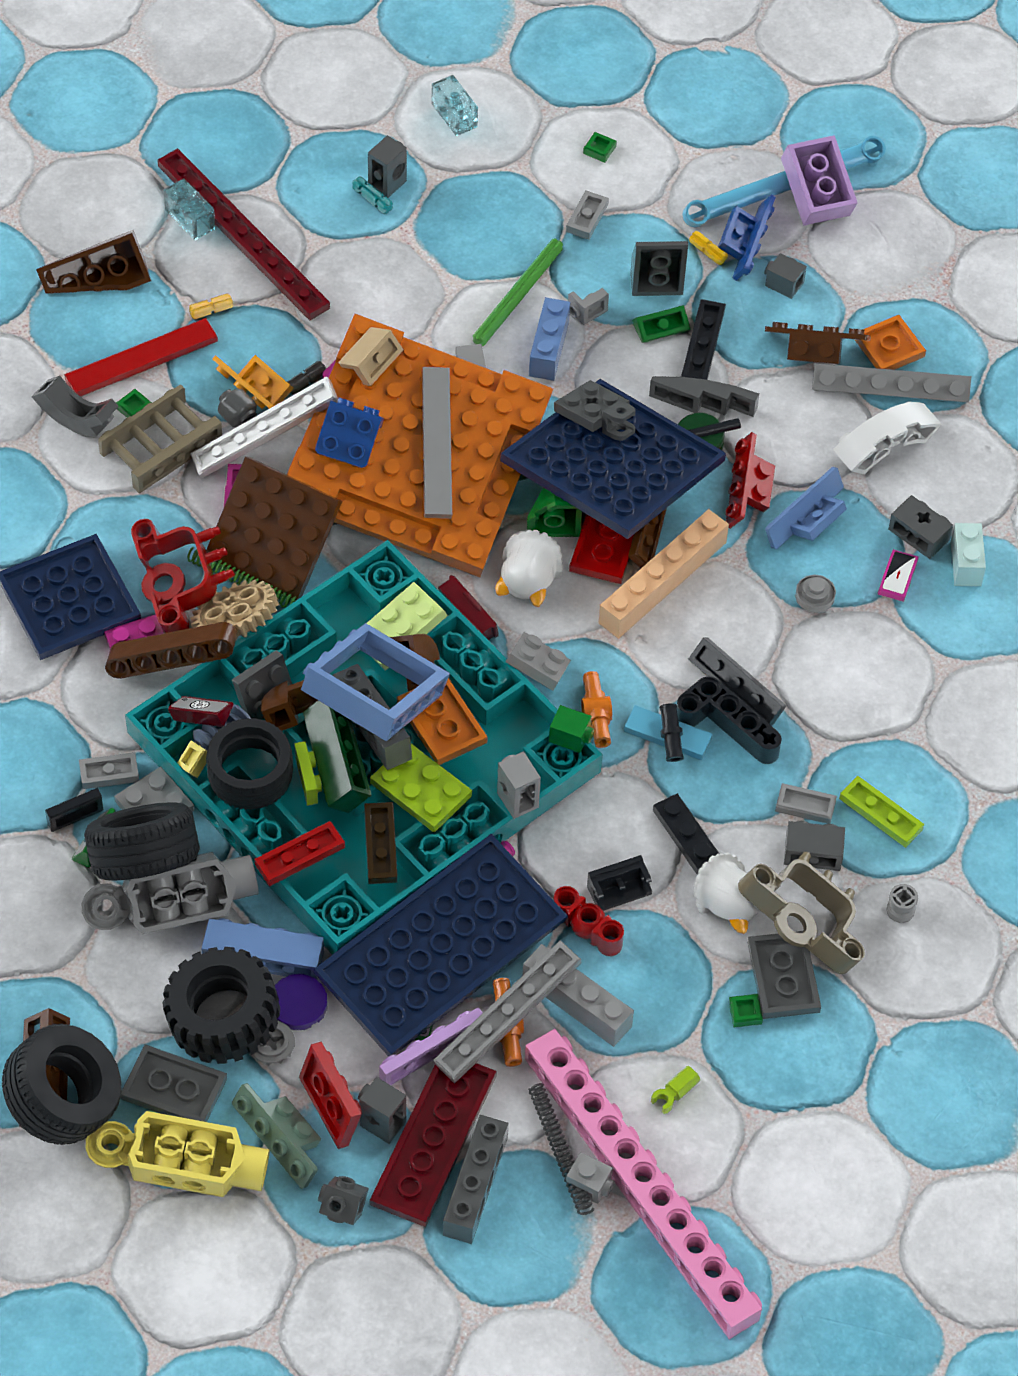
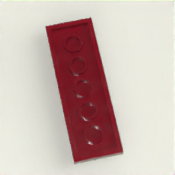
(431, 1143)

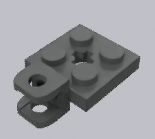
(596, 408)

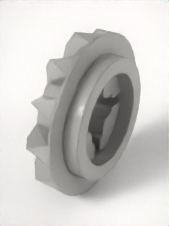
(284, 1046)

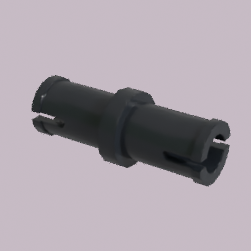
(671, 732)

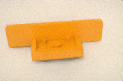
(259, 380)

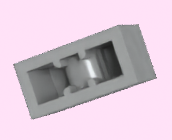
(518, 784)

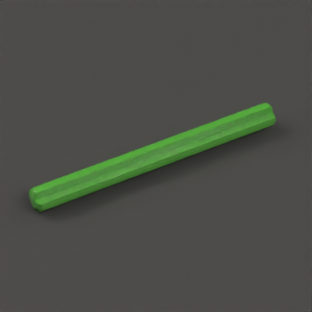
(517, 292)

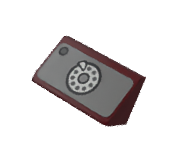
(201, 711)

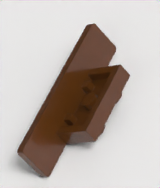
(814, 345)

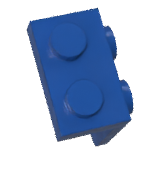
(348, 432)

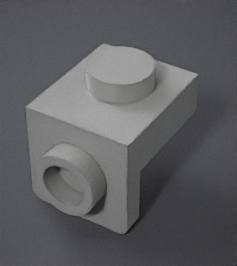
(591, 1176)

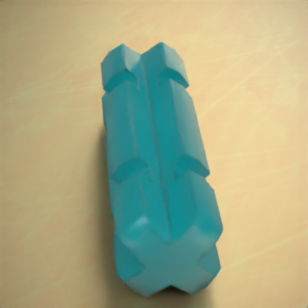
(372, 195)

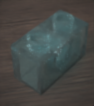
(454, 105)
(189, 209)

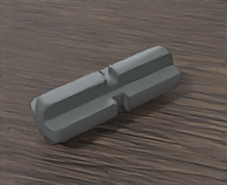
(310, 375)

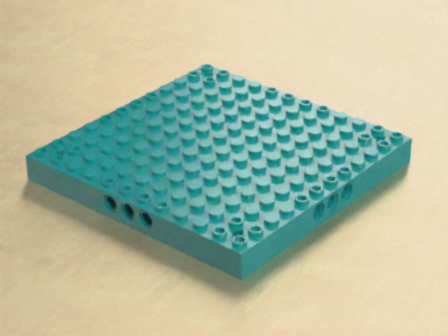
(335, 892)

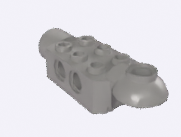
(174, 897)

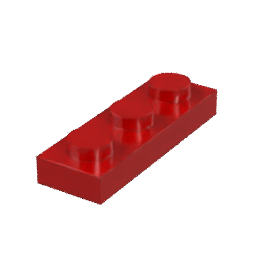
(299, 853)

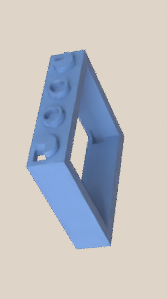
(359, 707)

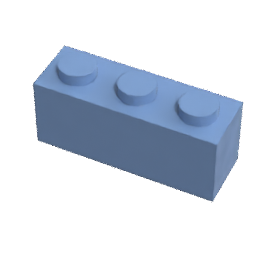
(549, 339)

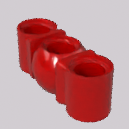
(597, 930)

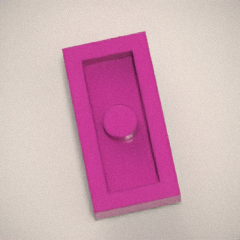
(133, 630)

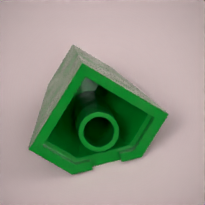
(554, 516)

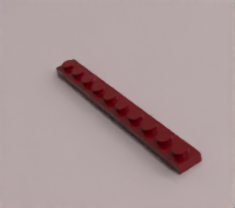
(248, 238)

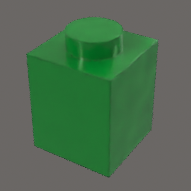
(571, 729)

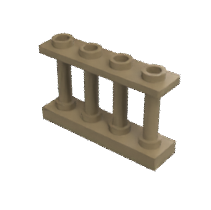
(163, 460)

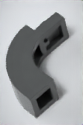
(72, 410)

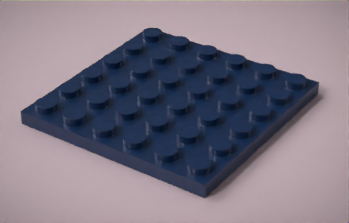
(614, 479)

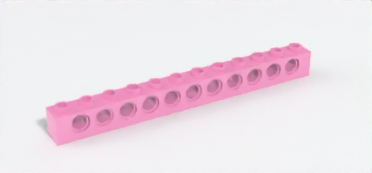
(730, 1316)

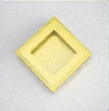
(193, 759)

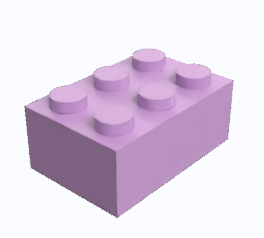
(819, 180)

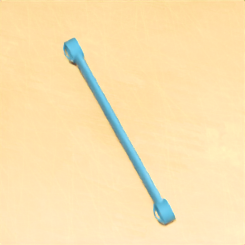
(772, 185)

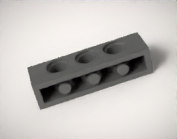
(398, 747)
(475, 1179)

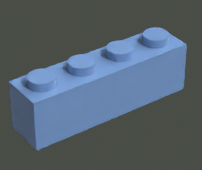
(277, 948)

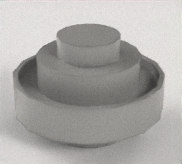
(815, 593)

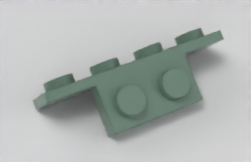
(281, 1130)

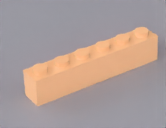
(663, 573)

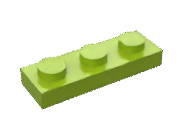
(881, 811)

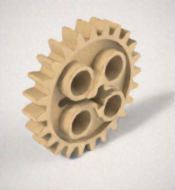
(240, 605)

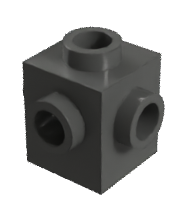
(342, 1200)

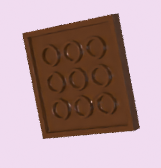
(274, 527)

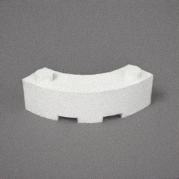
(872, 440)

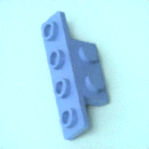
(809, 512)

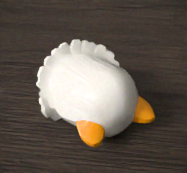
(529, 566)
(718, 891)

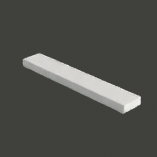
(264, 427)

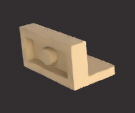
(372, 354)

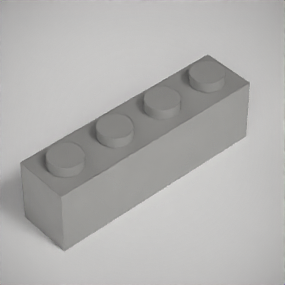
(588, 1003)

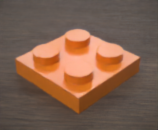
(891, 344)

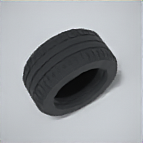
(142, 841)

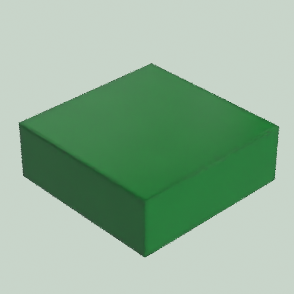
(599, 147)
(132, 403)
(745, 1010)

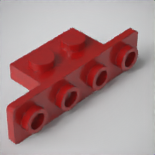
(750, 481)

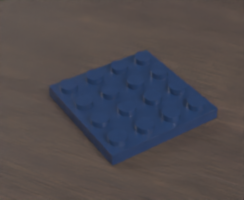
(68, 596)

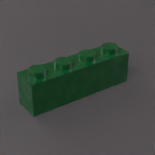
(337, 757)

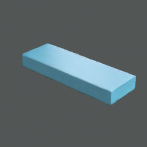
(648, 725)

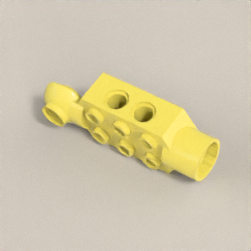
(181, 1154)

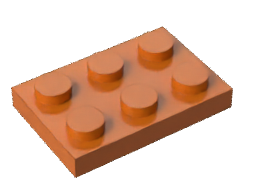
(447, 726)

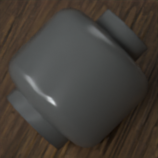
(236, 407)

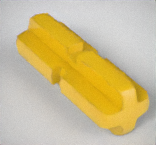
(708, 248)
(216, 304)

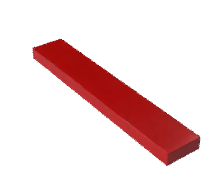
(141, 357)

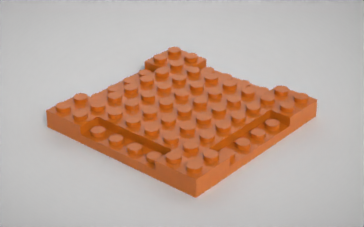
(388, 494)

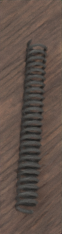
(579, 1193)

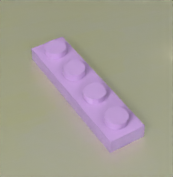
(422, 1052)

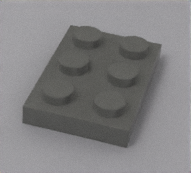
(783, 977)
(173, 1085)

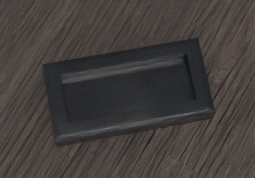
(74, 810)

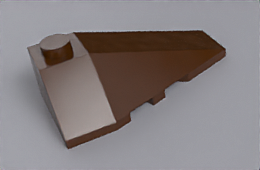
(104, 266)

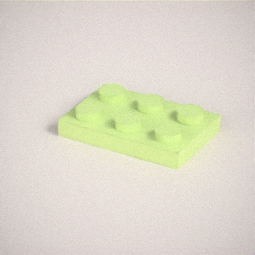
(408, 614)

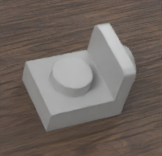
(590, 307)

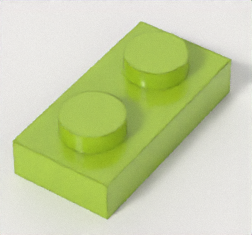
(310, 783)

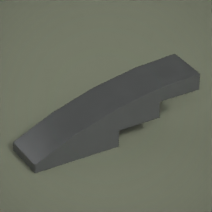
(697, 393)

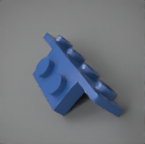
(743, 235)

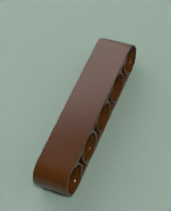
(171, 650)

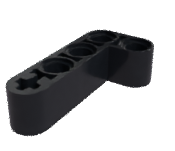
(761, 741)

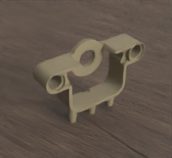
(840, 950)

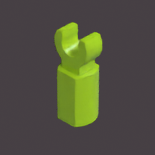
(676, 1088)

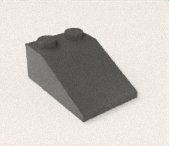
(658, 268)

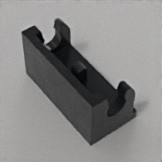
(619, 883)

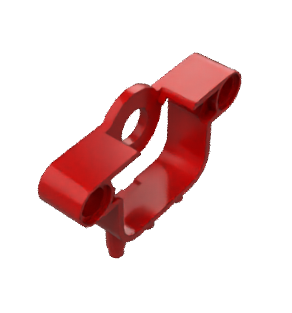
(150, 543)

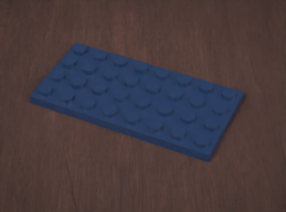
(440, 945)

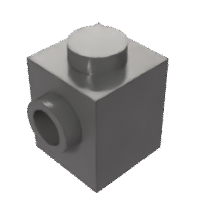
(785, 275)

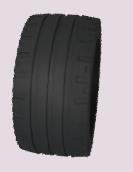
(243, 735)

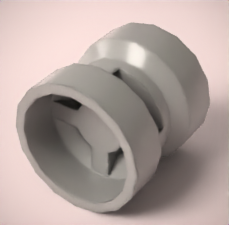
(902, 903)

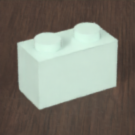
(968, 554)

